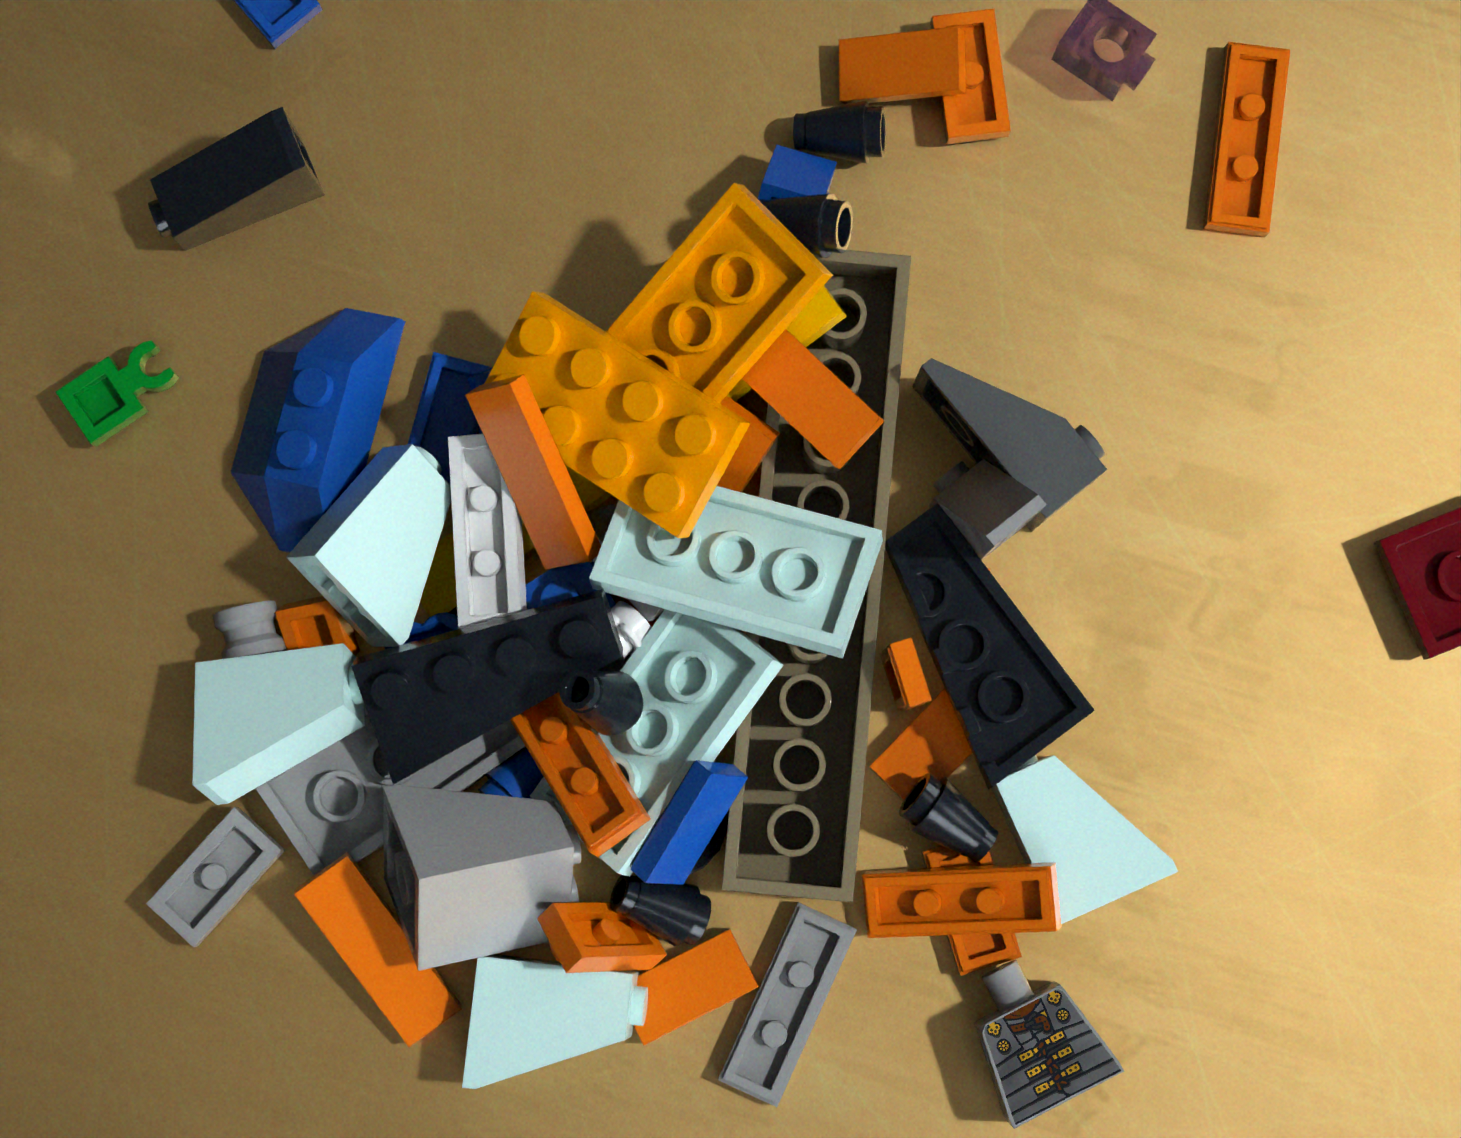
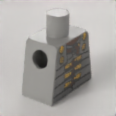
(1039, 1046)

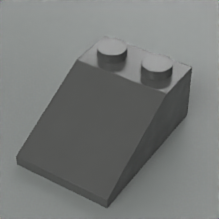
(1013, 435)

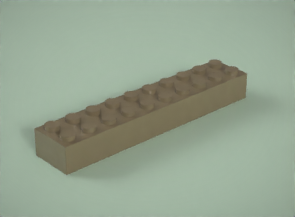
(808, 732)

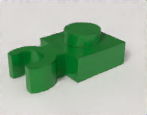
(108, 398)

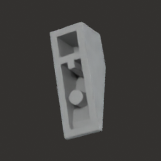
(985, 504)

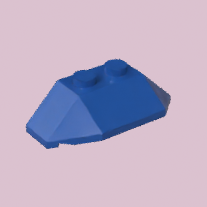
(314, 419)

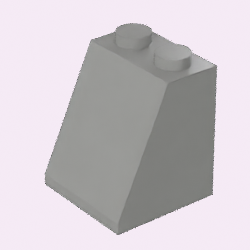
(474, 870)

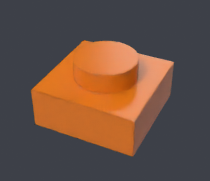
(314, 624)

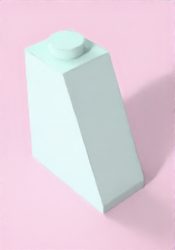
(379, 543)
(269, 715)
(1070, 824)
(538, 1015)

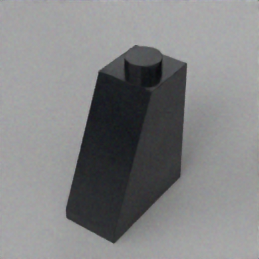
(235, 182)

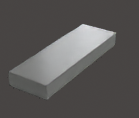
(787, 1004)

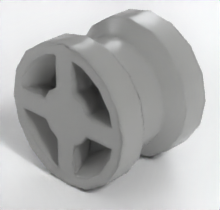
(249, 629)

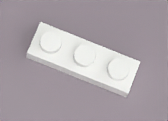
(484, 535)

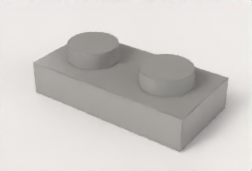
(215, 877)

